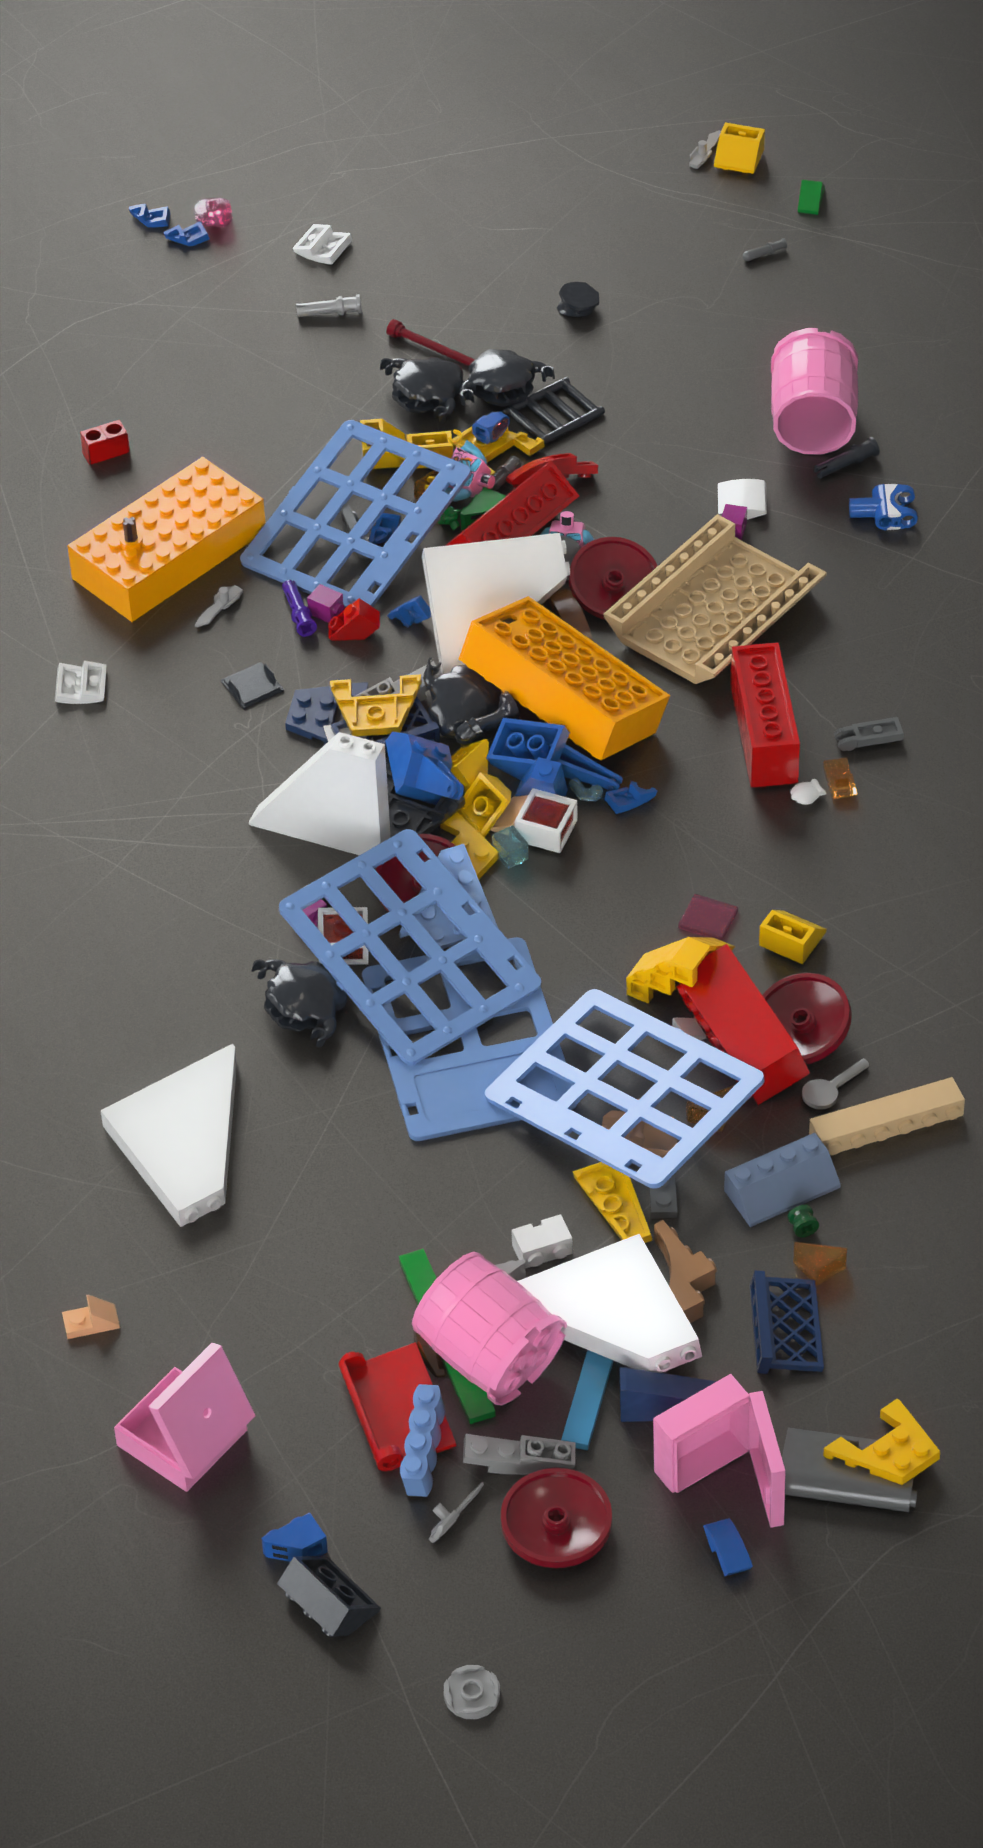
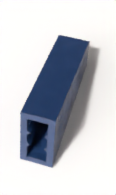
(652, 1393)

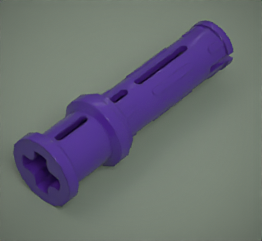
(300, 613)

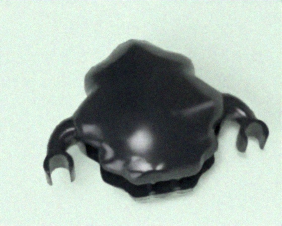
(502, 378)
(425, 384)
(459, 697)
(302, 997)

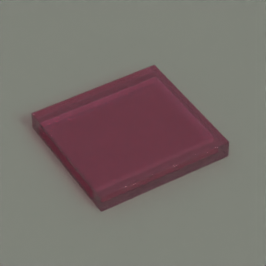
(708, 917)

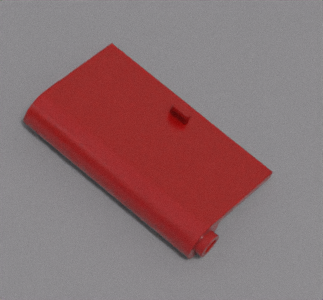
(384, 1400)

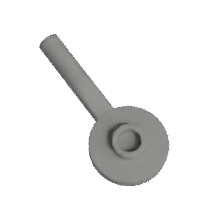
(824, 1093)

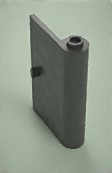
(816, 1477)

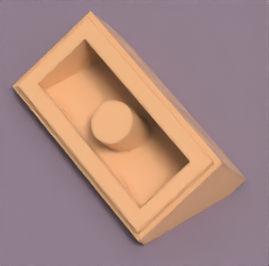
(509, 814)

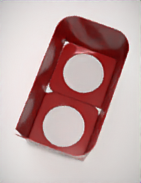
(104, 442)

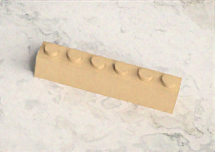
(889, 1116)

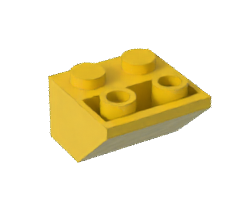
(739, 148)
(433, 441)
(388, 459)
(789, 935)

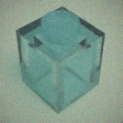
(511, 846)

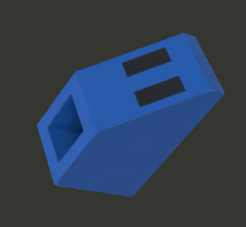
(295, 1539)

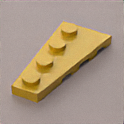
(615, 1199)

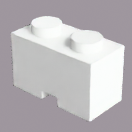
(542, 1242)

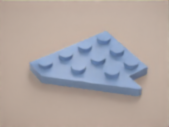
(433, 918)

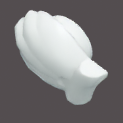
(807, 792)

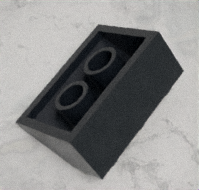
(327, 1595)

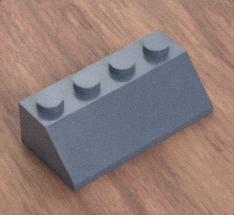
(781, 1179)

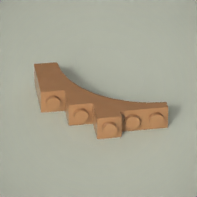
(688, 1272)

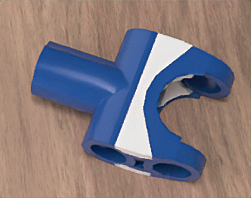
(886, 507)

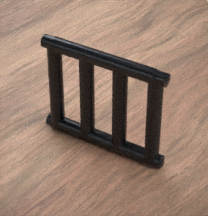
(548, 393)

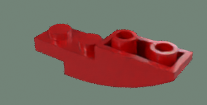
(566, 463)

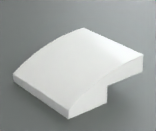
(322, 244)
(745, 493)
(80, 684)

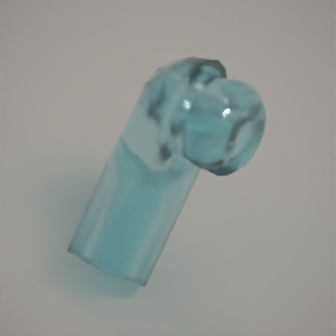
(586, 794)

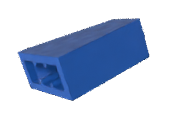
(544, 776)

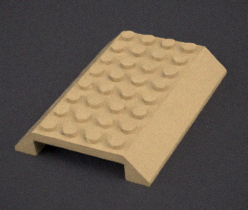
(707, 601)

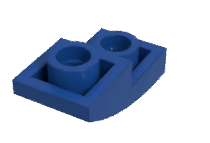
(729, 1546)

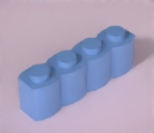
(422, 1440)

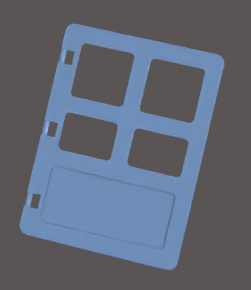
(453, 1086)

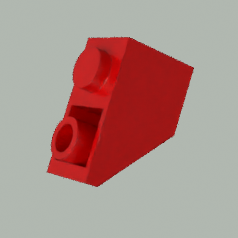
(355, 622)

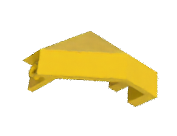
(669, 964)

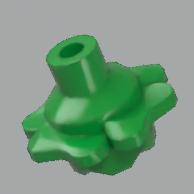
(450, 517)

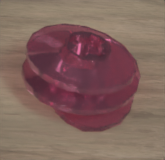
(213, 212)

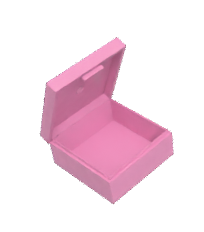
(188, 1419)
(714, 1431)

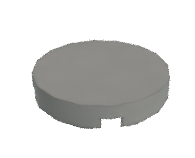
(472, 1692)

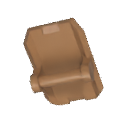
(643, 1134)

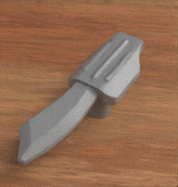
(703, 150)
(222, 600)
(448, 1518)

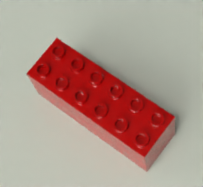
(523, 509)
(765, 715)
(742, 1022)

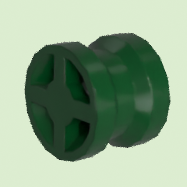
(803, 1221)

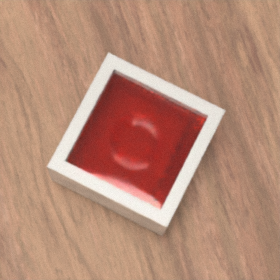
(547, 820)
(335, 929)

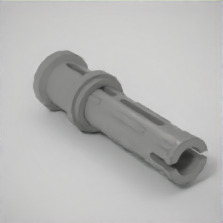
(340, 306)

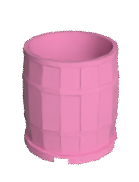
(814, 391)
(488, 1327)

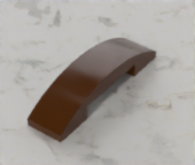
(569, 610)

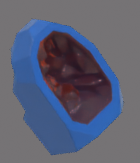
(490, 427)

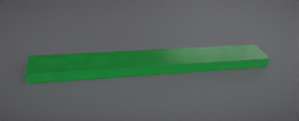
(472, 1398)

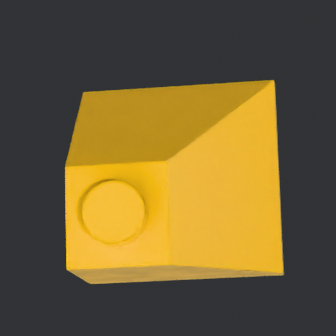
(469, 762)
(485, 802)

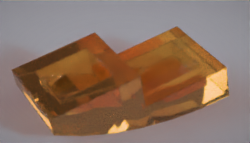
(839, 778)

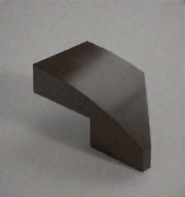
(431, 1359)

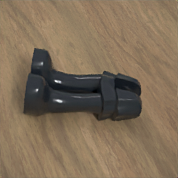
(475, 728)

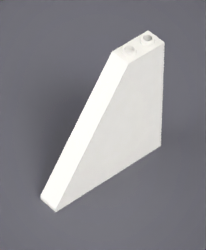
(483, 577)
(333, 798)
(181, 1134)
(619, 1307)

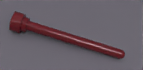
(397, 329)

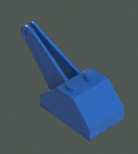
(522, 742)
(422, 768)

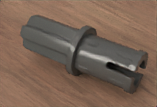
(504, 470)

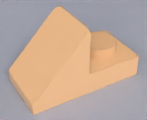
(95, 1318)

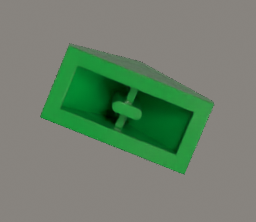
(810, 196)

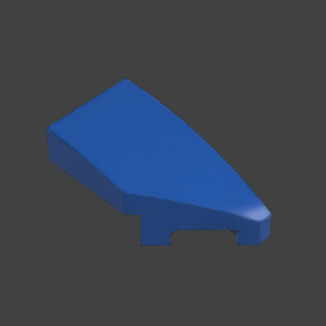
(151, 218)
(189, 236)
(384, 528)
(411, 612)
(628, 798)

